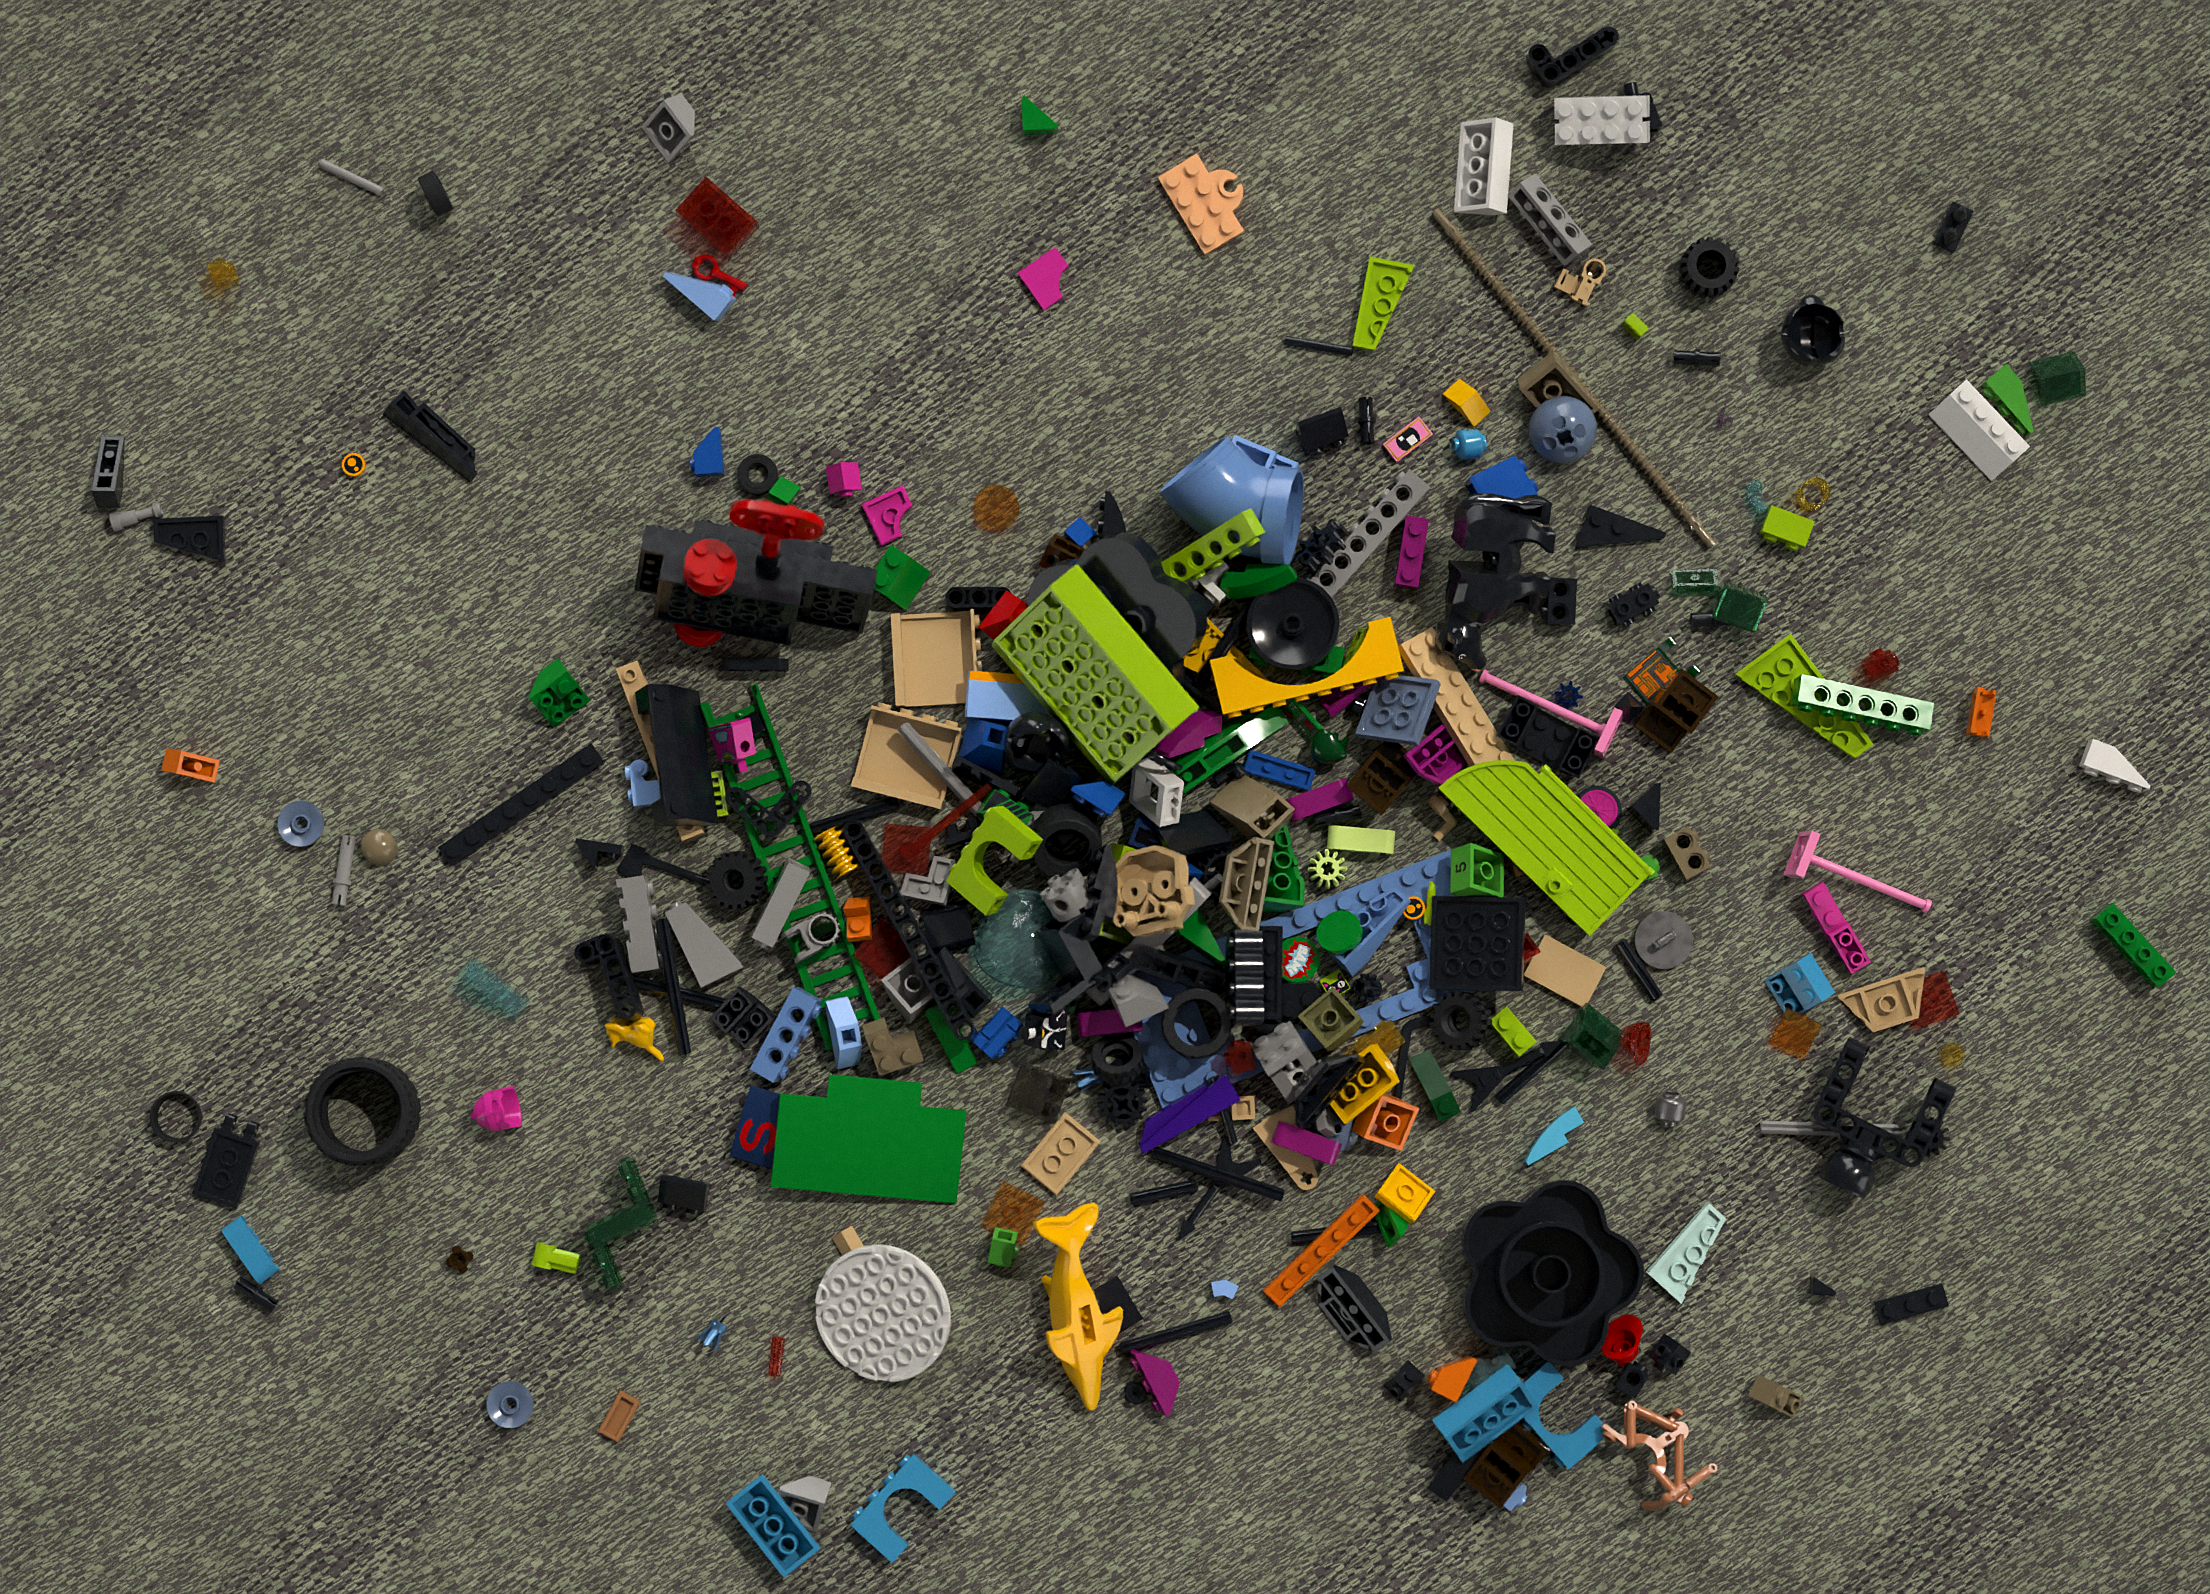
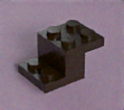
(1676, 711)
(1382, 777)
(1506, 1464)

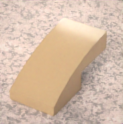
(1239, 1111)

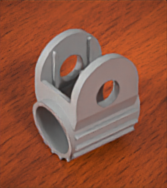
(814, 946)

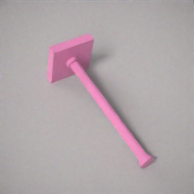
(1605, 731)
(1803, 855)

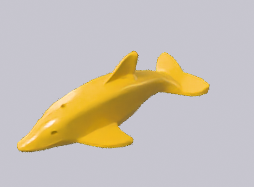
(1079, 1331)

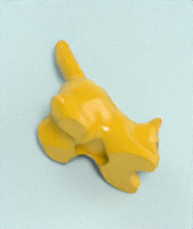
(637, 1033)

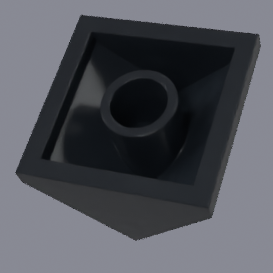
(1647, 808)

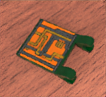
(1655, 672)

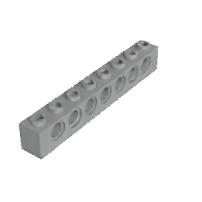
(1416, 490)

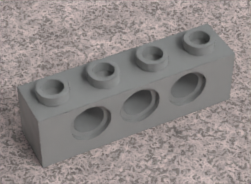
(1549, 219)

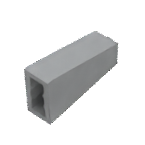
(780, 903)
(702, 947)

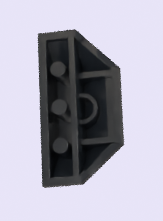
(1323, 1085)
(1353, 1308)

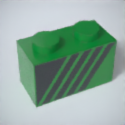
(1001, 798)

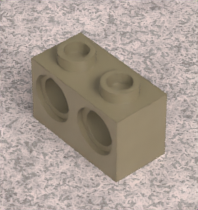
(1680, 856)

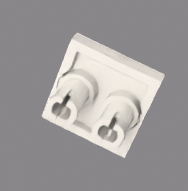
(1208, 584)

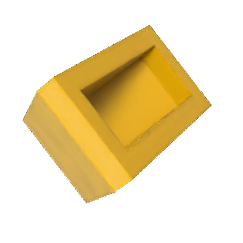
(1467, 402)

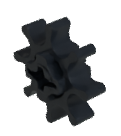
(1322, 545)

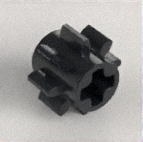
(1367, 987)

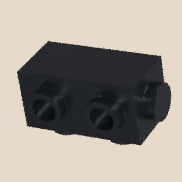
(1639, 601)

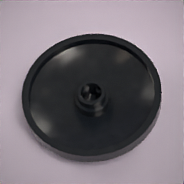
(1293, 625)

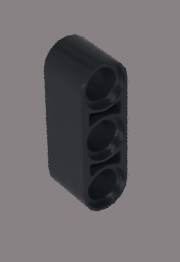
(968, 593)

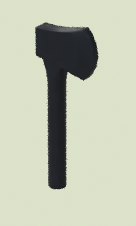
(637, 857)

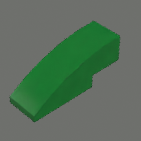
(1256, 580)

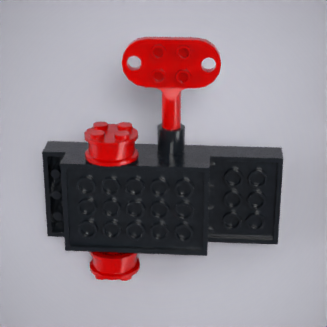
(751, 577)

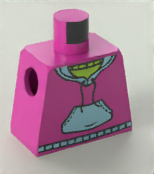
(733, 742)

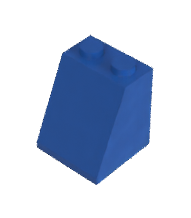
(1503, 479)

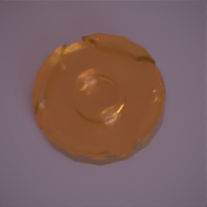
(1001, 512)

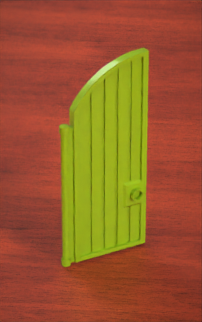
(1549, 837)

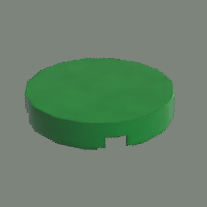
(1339, 932)

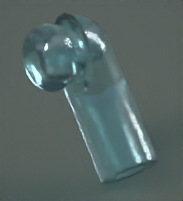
(1754, 495)

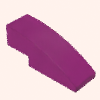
(1190, 733)

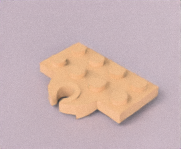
(1204, 202)

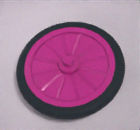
(1603, 804)

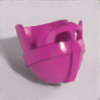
(498, 1110)

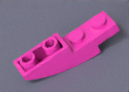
(1835, 927)

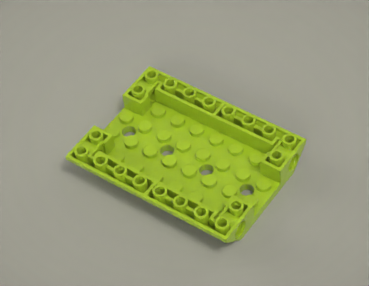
(1106, 663)

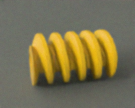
(836, 852)

